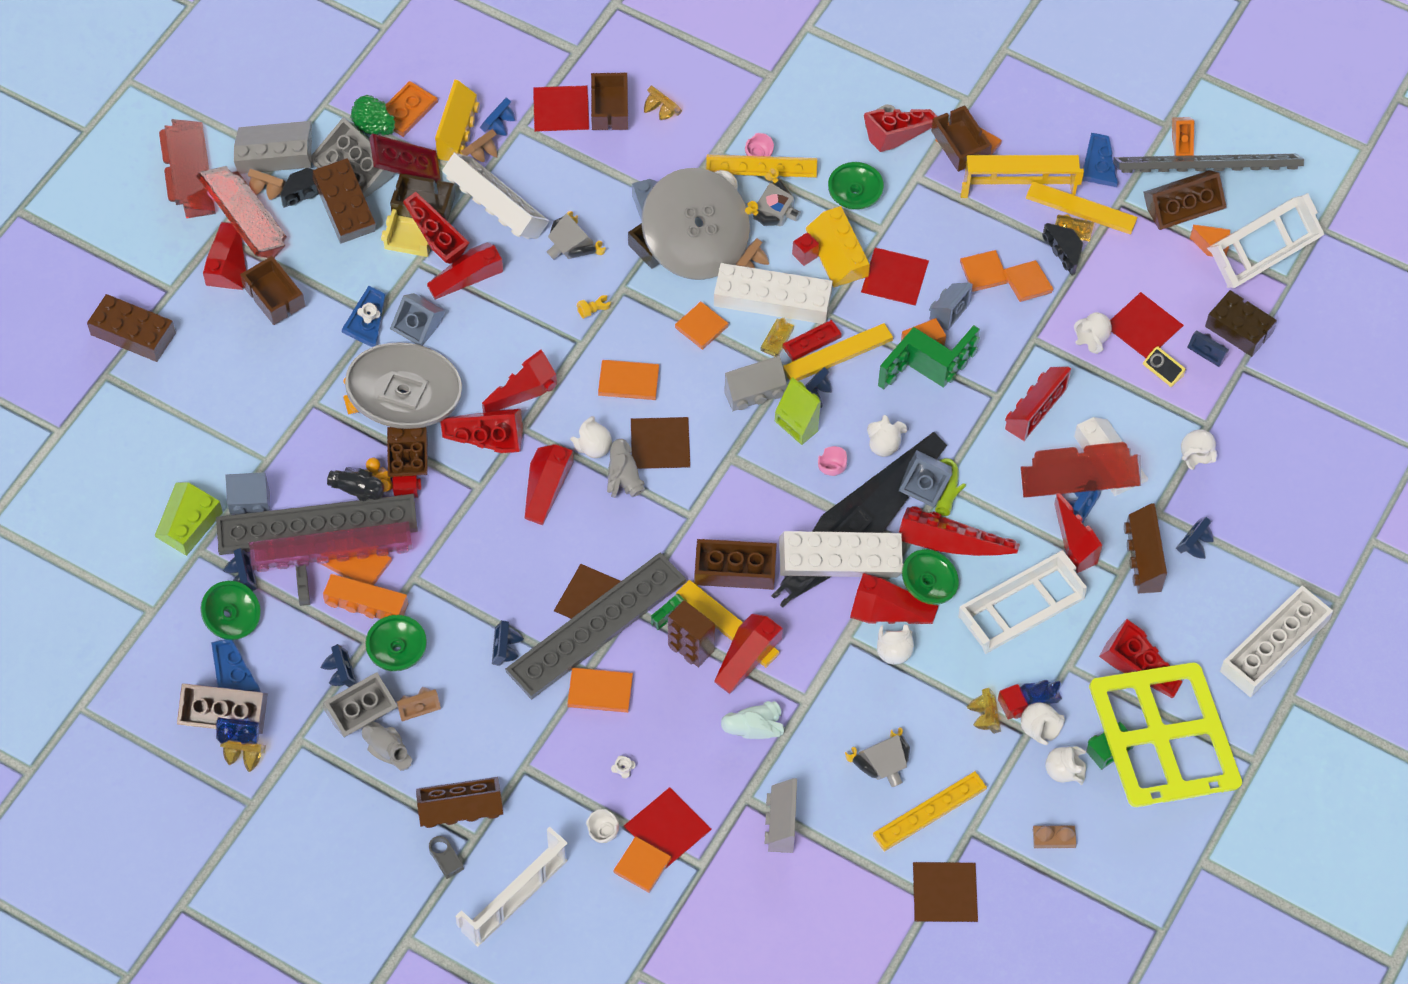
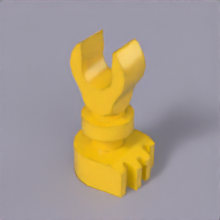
(585, 308)

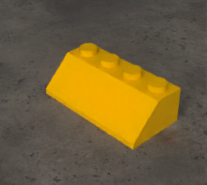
(456, 121)
(838, 247)

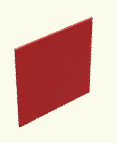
(561, 108)
(895, 276)
(1144, 325)
(668, 825)

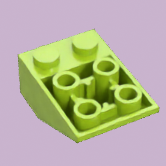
(798, 412)

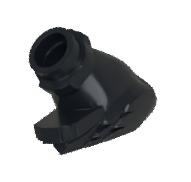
(356, 483)

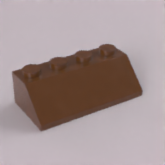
(1185, 199)
(1146, 550)
(459, 802)

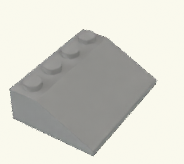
(351, 143)
(273, 147)

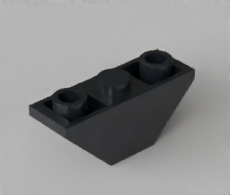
(298, 187)
(1064, 244)

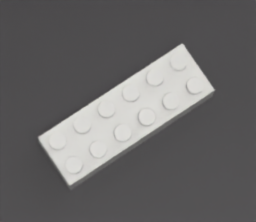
(495, 196)
(772, 293)
(840, 554)
(1276, 641)

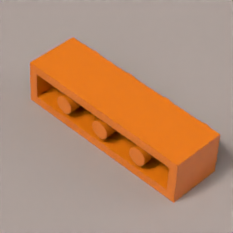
(363, 598)

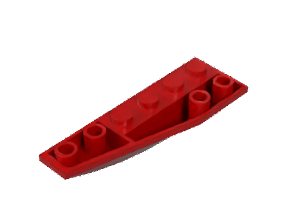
(950, 536)

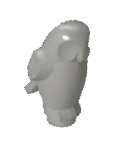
(623, 470)
(386, 745)

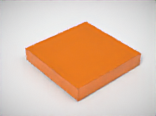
(983, 270)
(1027, 281)
(701, 325)
(642, 864)

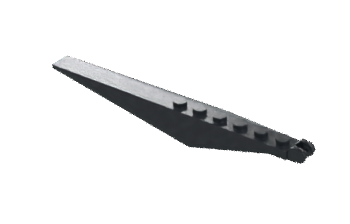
(865, 509)

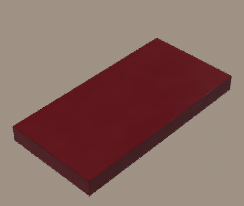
(404, 158)

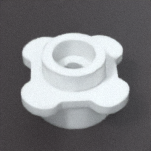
(369, 307)
(623, 761)

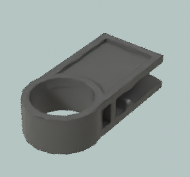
(302, 585)
(447, 860)

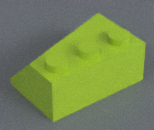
(187, 517)

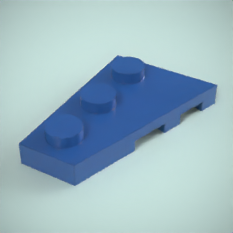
(1099, 162)
(355, 325)
(230, 667)

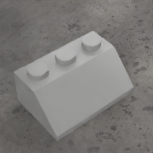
(755, 383)
(359, 705)
(781, 816)

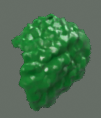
(371, 116)

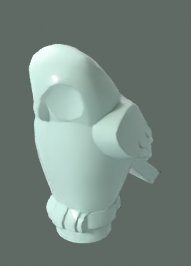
(754, 722)

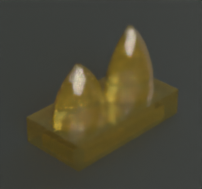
(657, 98)
(1082, 227)
(776, 337)
(987, 704)
(251, 753)

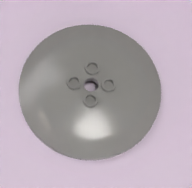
(672, 230)
(386, 369)

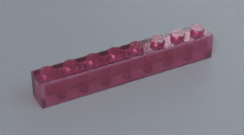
(330, 546)

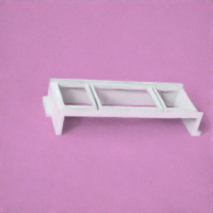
(1307, 214)
(1057, 562)
(516, 893)

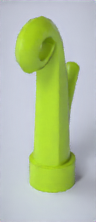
(951, 490)

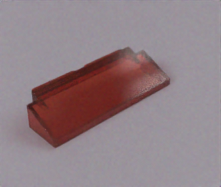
(186, 152)
(244, 211)
(1073, 472)

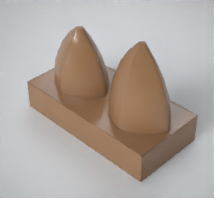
(485, 142)
(259, 179)
(754, 253)
(418, 705)
(1054, 837)

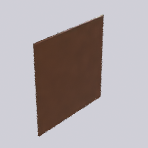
(660, 442)
(583, 590)
(945, 892)

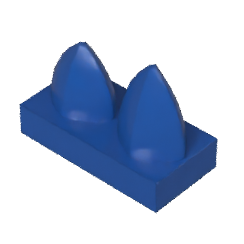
(493, 122)
(1084, 503)

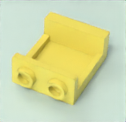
(404, 236)

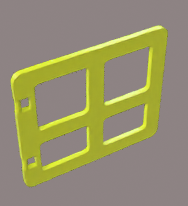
(1160, 734)

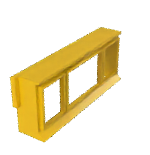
(1022, 165)

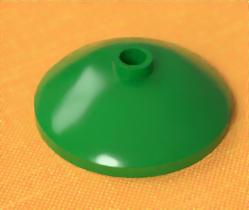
(855, 178)
(935, 571)
(238, 602)
(396, 632)

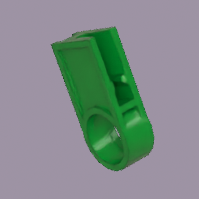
(660, 617)

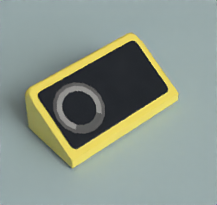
(1164, 366)

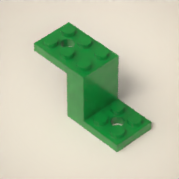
(928, 357)

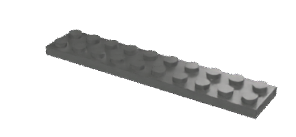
(1201, 162)
(240, 529)
(595, 625)

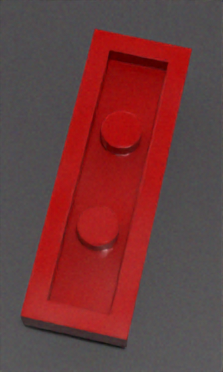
(812, 340)

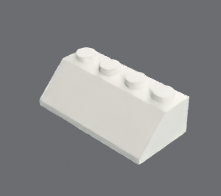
(1100, 431)

